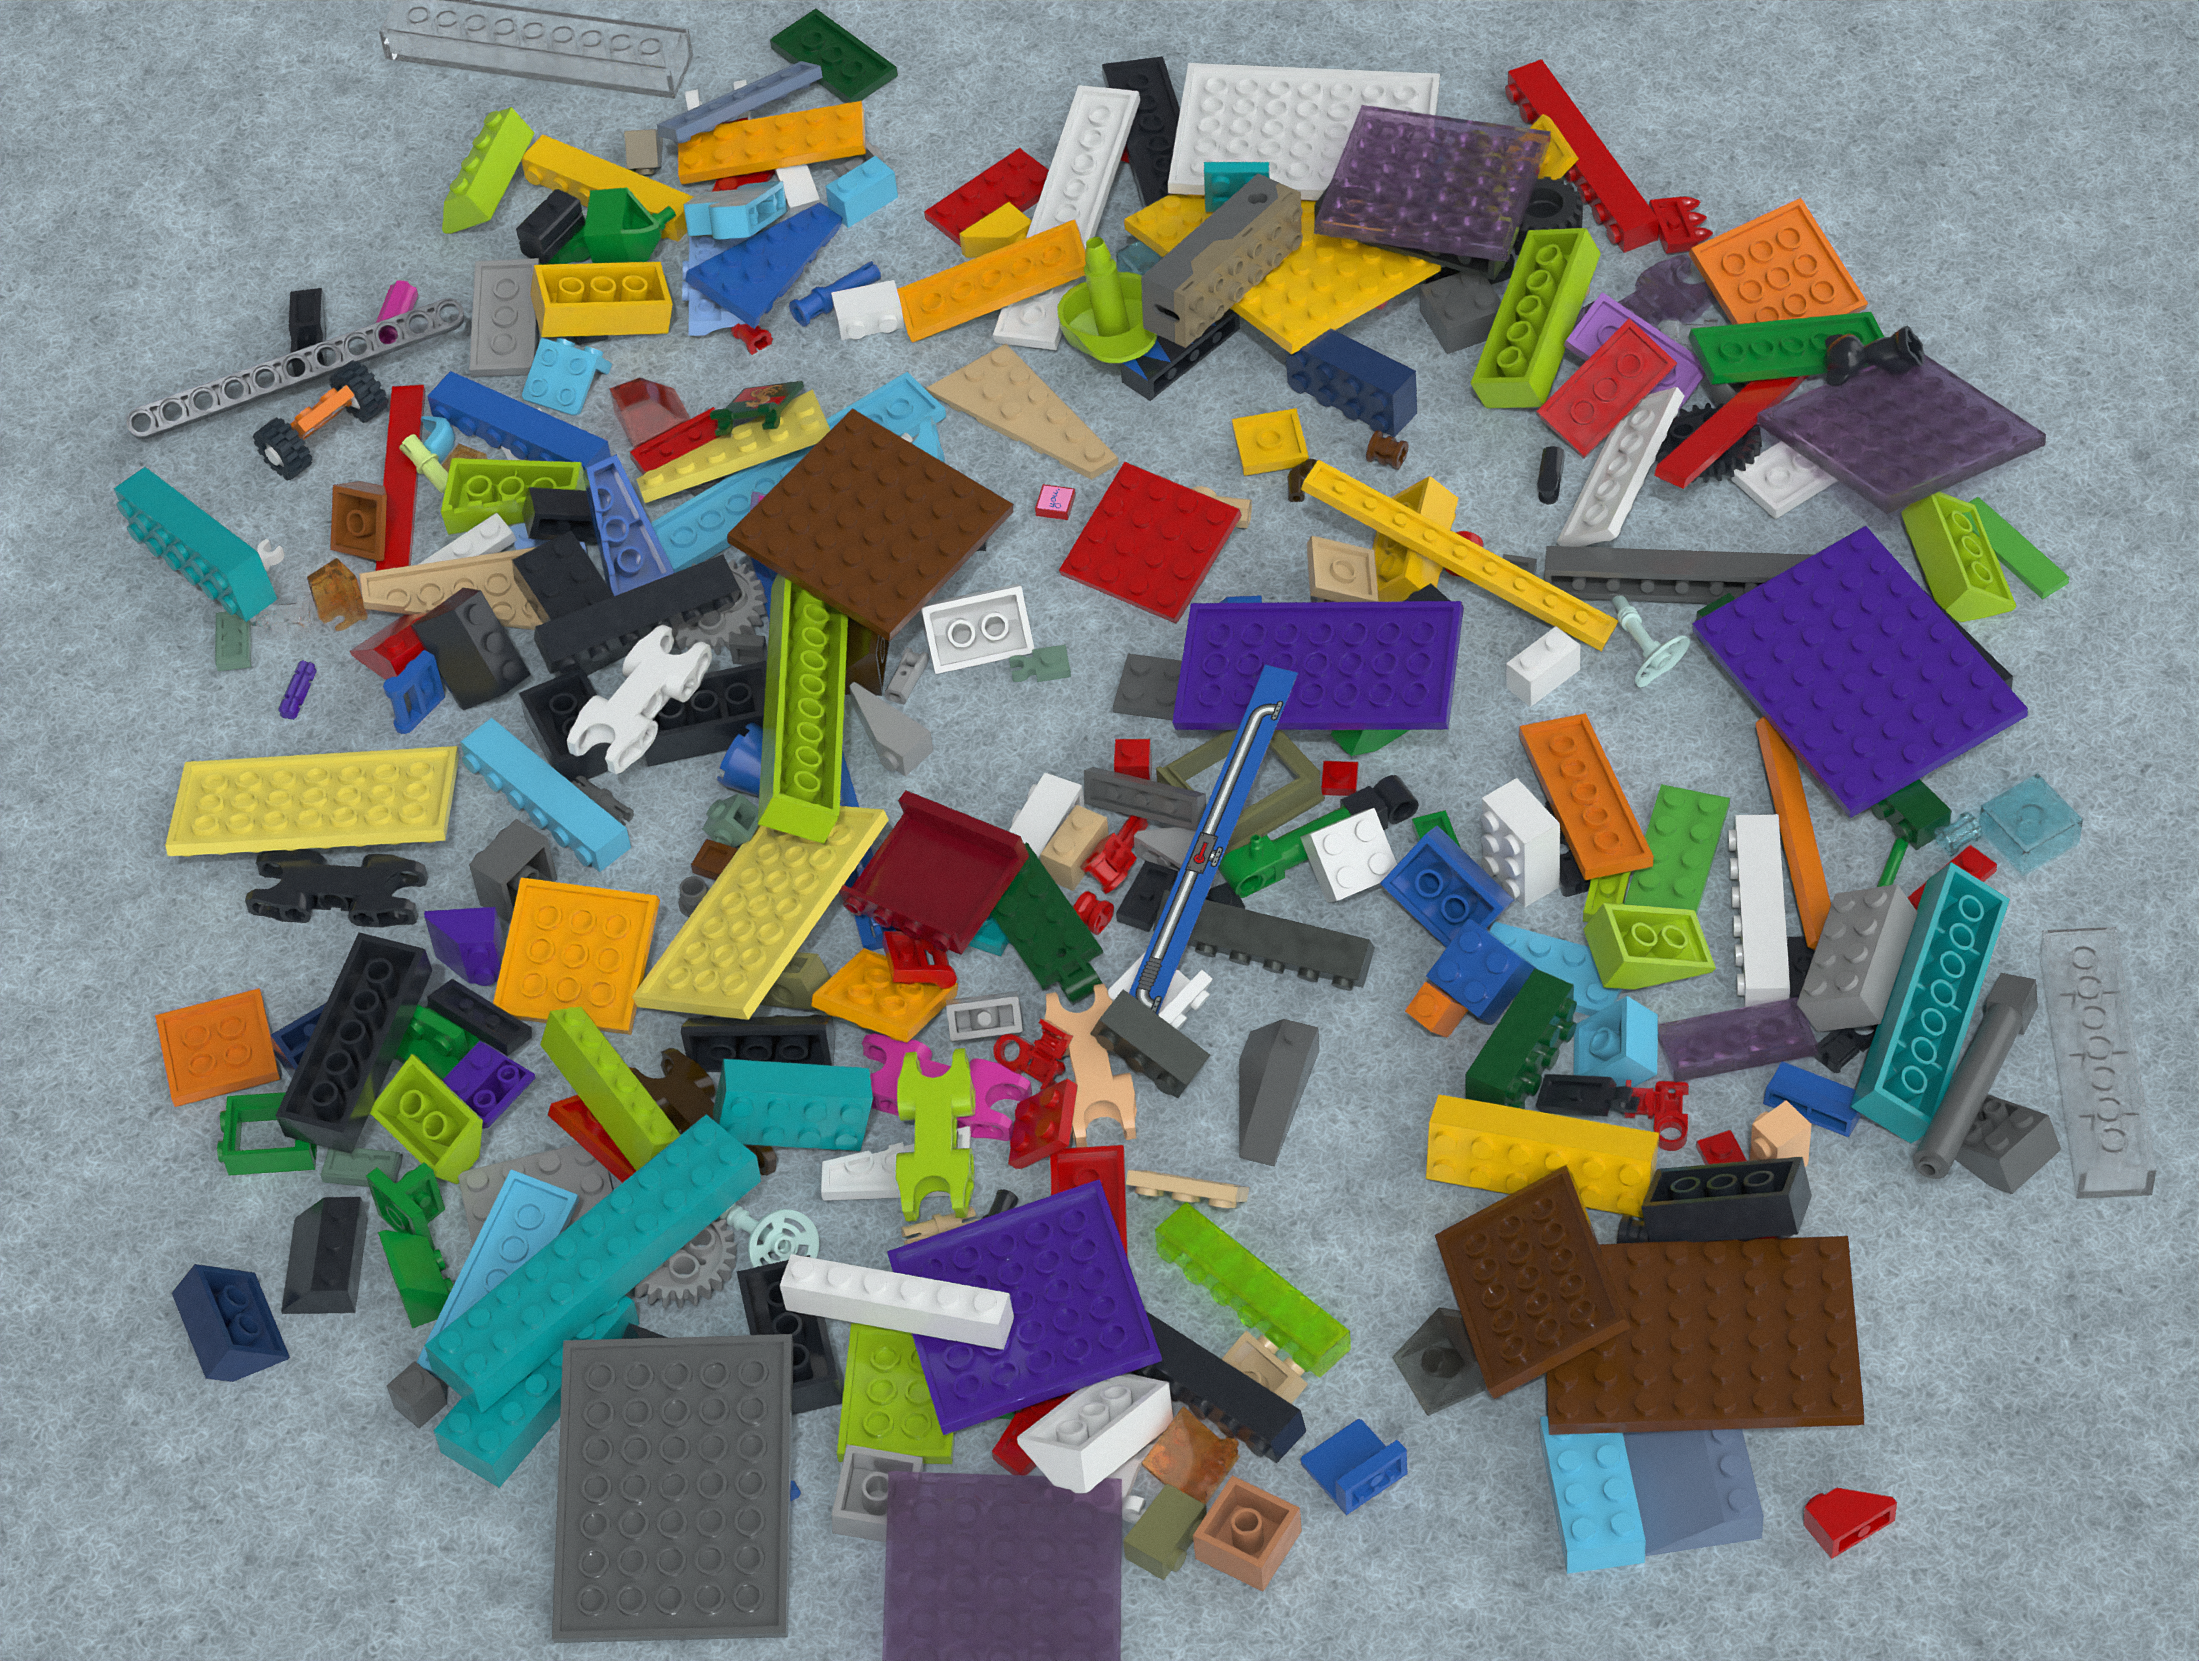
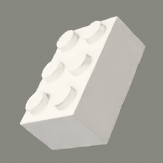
(1520, 843)

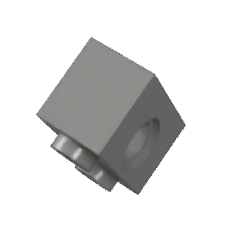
(984, 1016)

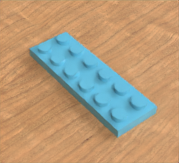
(518, 1227)

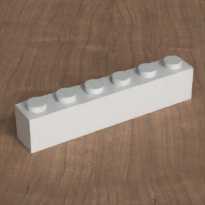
(1761, 909)
(897, 1301)

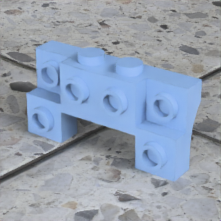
(705, 313)

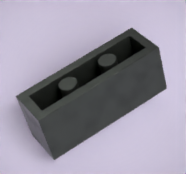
(1149, 1044)

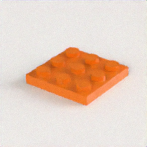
(217, 1047)

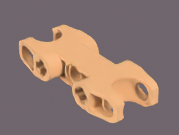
(1097, 1090)

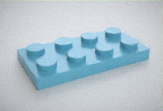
(1563, 960)

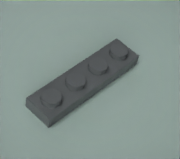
(1143, 798)

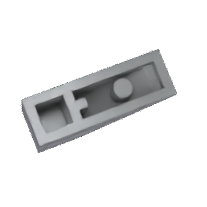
(895, 737)

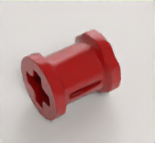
(753, 338)

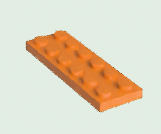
(1585, 796)

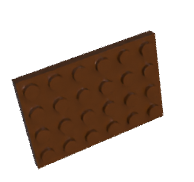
(1531, 1282)

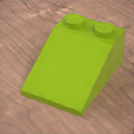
(1646, 945)

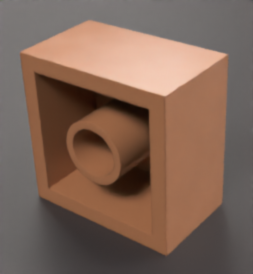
(1247, 1533)

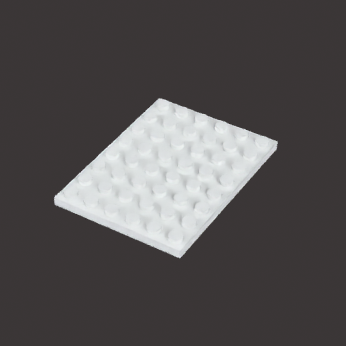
(1283, 118)

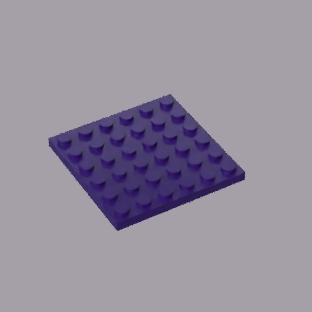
(1069, 1301)

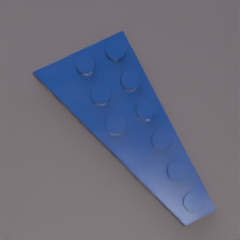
(766, 265)

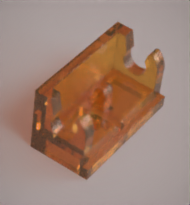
(337, 594)

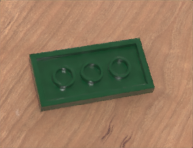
(847, 64)

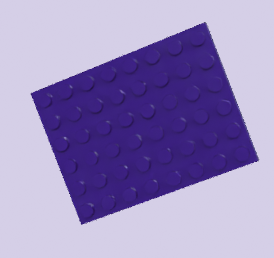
(1859, 671)

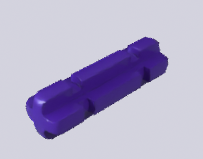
(297, 690)

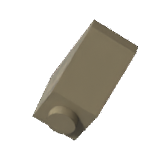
(643, 150)

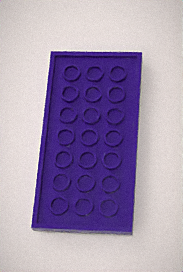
(1352, 659)

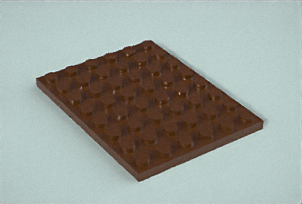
(1720, 1341)

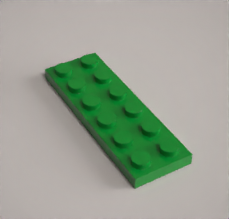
(1775, 347)

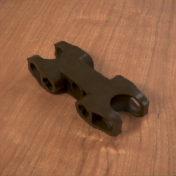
(687, 1097)

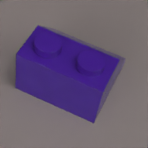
(468, 942)

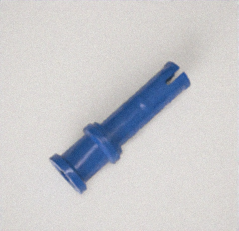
(821, 299)

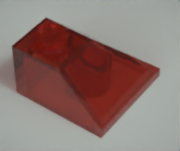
(646, 409)

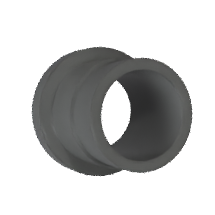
(691, 894)

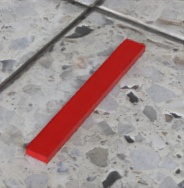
(1723, 429)
(401, 475)

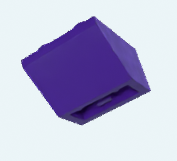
(488, 1082)

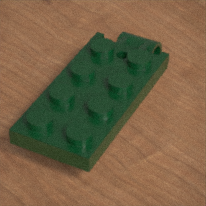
(1045, 925)

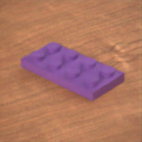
(1607, 317)

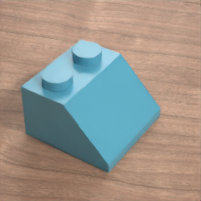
(1618, 1043)

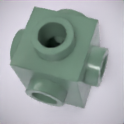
(732, 820)

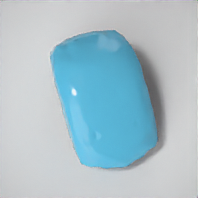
(442, 436)

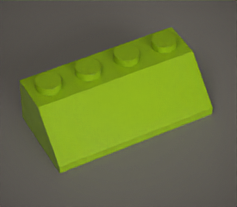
(486, 170)
(1955, 560)

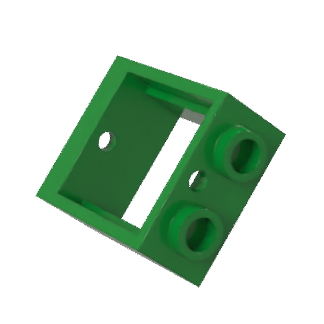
(257, 1161)

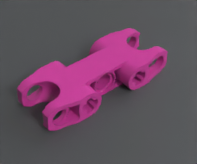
(989, 1080)

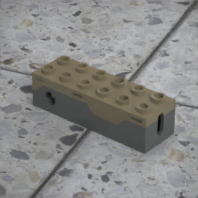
(1221, 260)

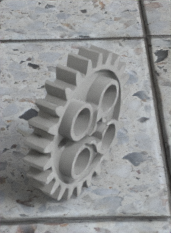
(717, 627)
(704, 1265)

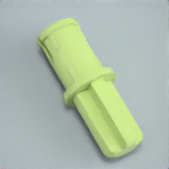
(425, 462)

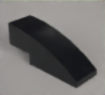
(307, 324)

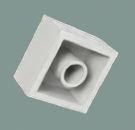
(1349, 855)

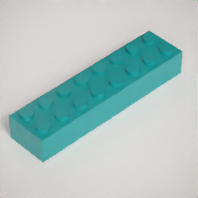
(1930, 1003)

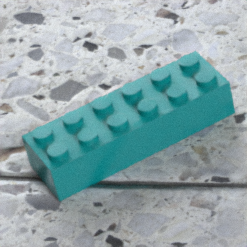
(195, 544)
(509, 1429)

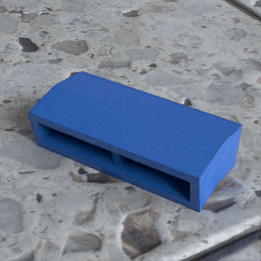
(1814, 1097)

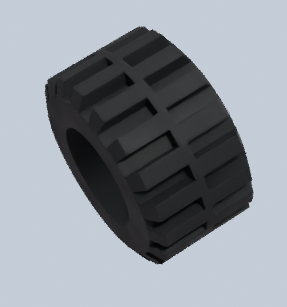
(1550, 207)

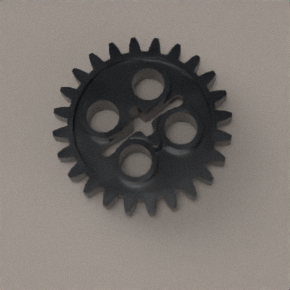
(1733, 458)

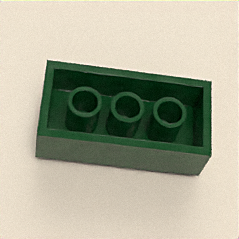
(1524, 1043)

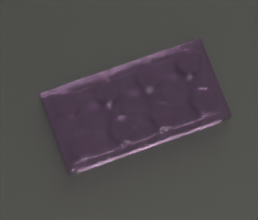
(1736, 1039)

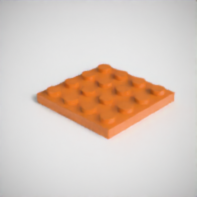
(1777, 269)

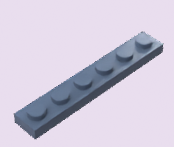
(747, 98)

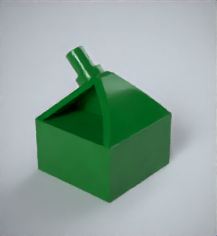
(621, 227)

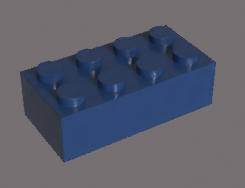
(1355, 381)

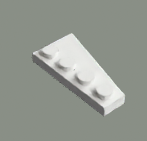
(871, 1175)

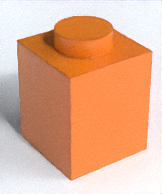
(1436, 1010)

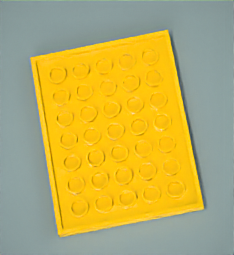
(1311, 289)

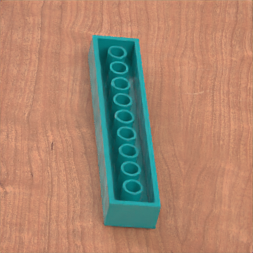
(592, 1263)

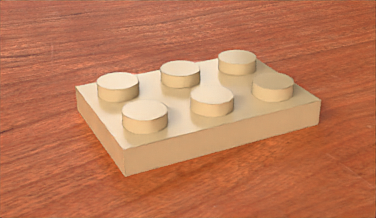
(1187, 1188)

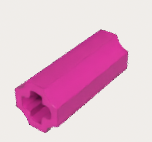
(399, 300)

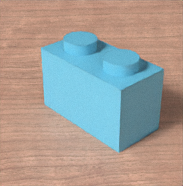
(862, 191)

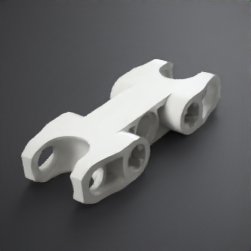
(629, 713)

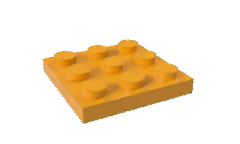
(869, 997)

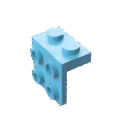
(563, 375)

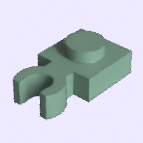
(1046, 664)

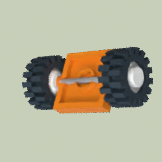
(284, 443)

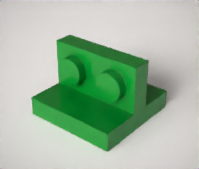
(435, 1041)
(408, 1203)

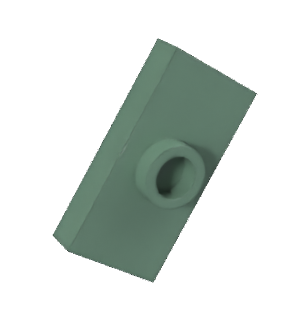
(232, 642)
(352, 1168)

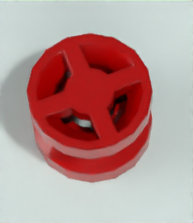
(1093, 912)

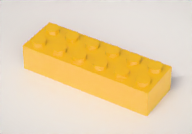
(1513, 1147)

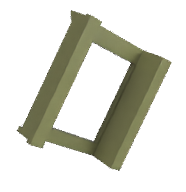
(1268, 812)

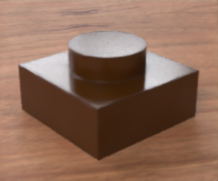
(712, 859)

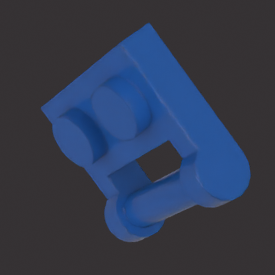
(423, 687)

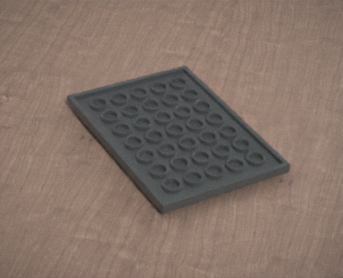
(674, 1489)

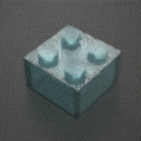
(2030, 824)

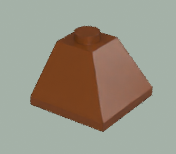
(359, 519)

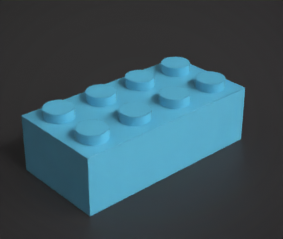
(1593, 1499)

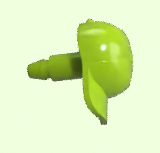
(1105, 310)

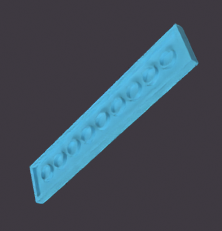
(702, 524)

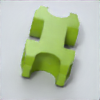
(935, 1159)

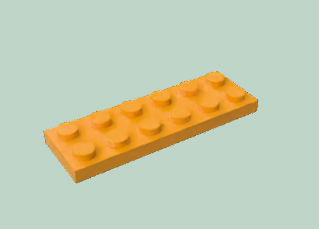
(773, 143)
(993, 281)

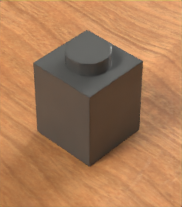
(416, 1394)

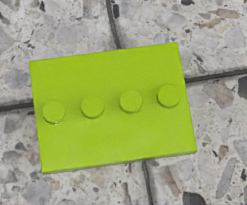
(889, 1399)

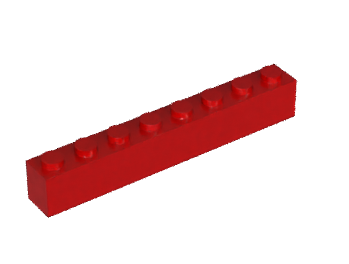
(1596, 172)

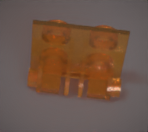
(1191, 1457)

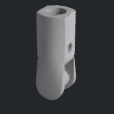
(905, 676)

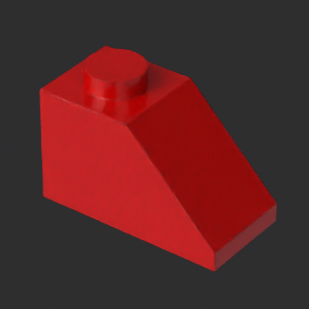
(1846, 1518)

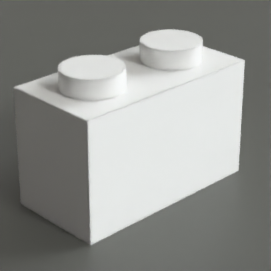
(867, 310)
(1543, 666)

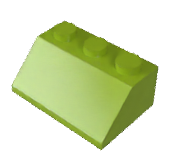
(430, 1120)

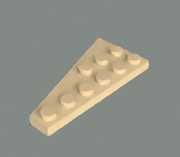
(1018, 404)
(427, 585)

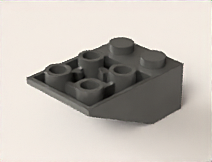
(2007, 1144)

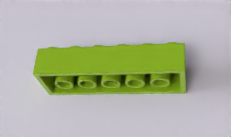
(1535, 318)

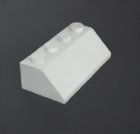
(1098, 1430)

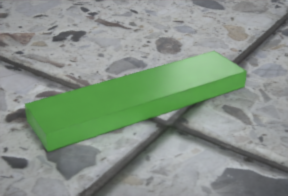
(2018, 553)

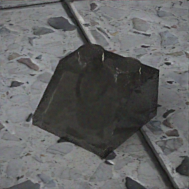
(1440, 1362)

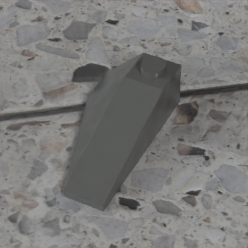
(1271, 1084)

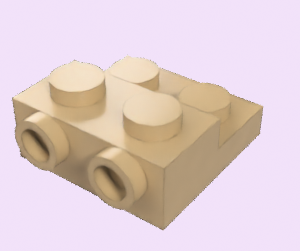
(1258, 1361)

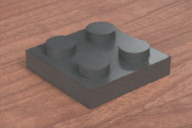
(1148, 687)

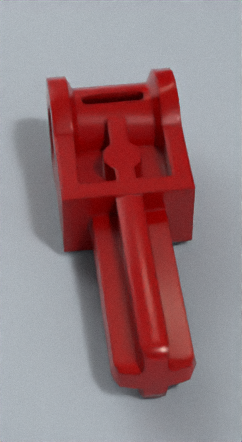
(1113, 855)

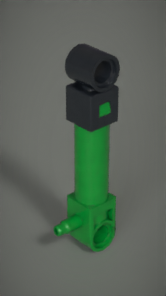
(1266, 860)

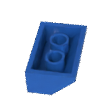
(1445, 887)

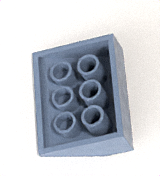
(1693, 1489)

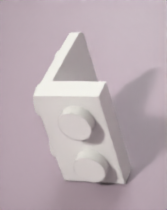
(1180, 997)

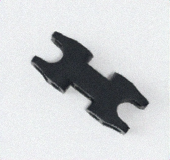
(313, 885)

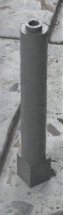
(2008, 1014)

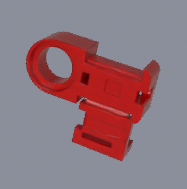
(1042, 1053)
(1666, 1108)

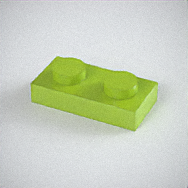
(1605, 890)

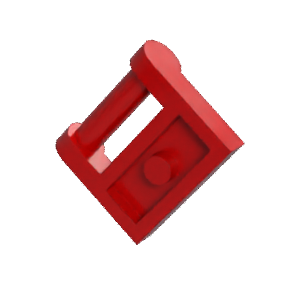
(909, 963)

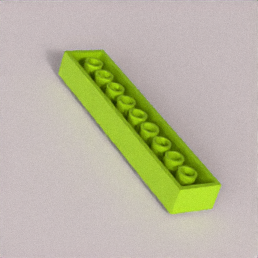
(803, 714)

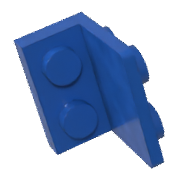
(1355, 1465)

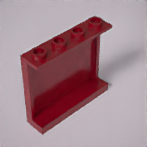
(937, 874)

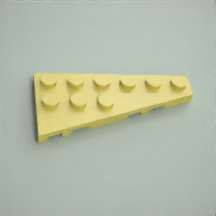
(747, 445)

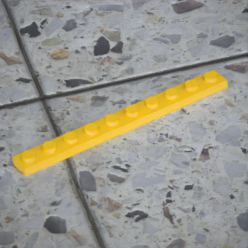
(1459, 555)

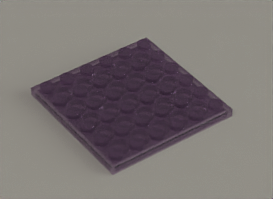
(1433, 183)
(1901, 433)
(1001, 1569)

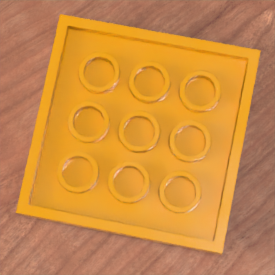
(576, 951)

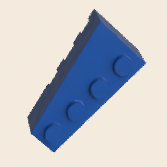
(622, 529)

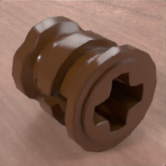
(1386, 450)

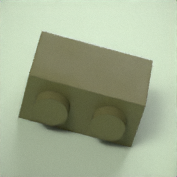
(1164, 1532)

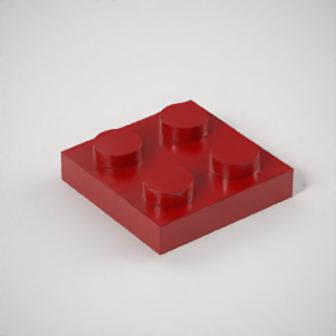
(1042, 1124)

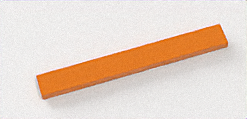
(1796, 831)

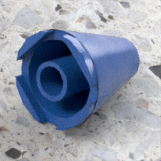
(743, 762)

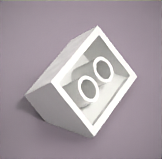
(977, 628)

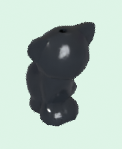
(1894, 354)

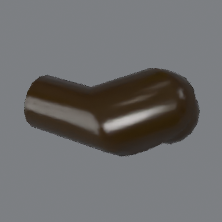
(1296, 478)

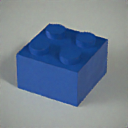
(1480, 971)

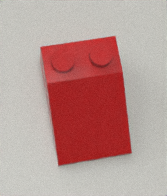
(391, 647)

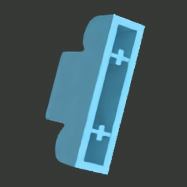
(735, 212)

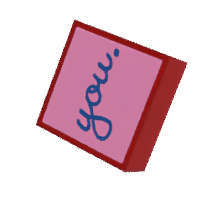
(1055, 502)

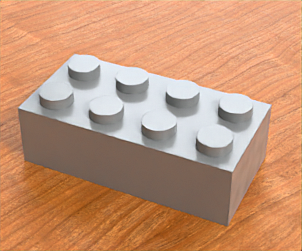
(1857, 958)

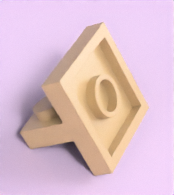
(1341, 571)

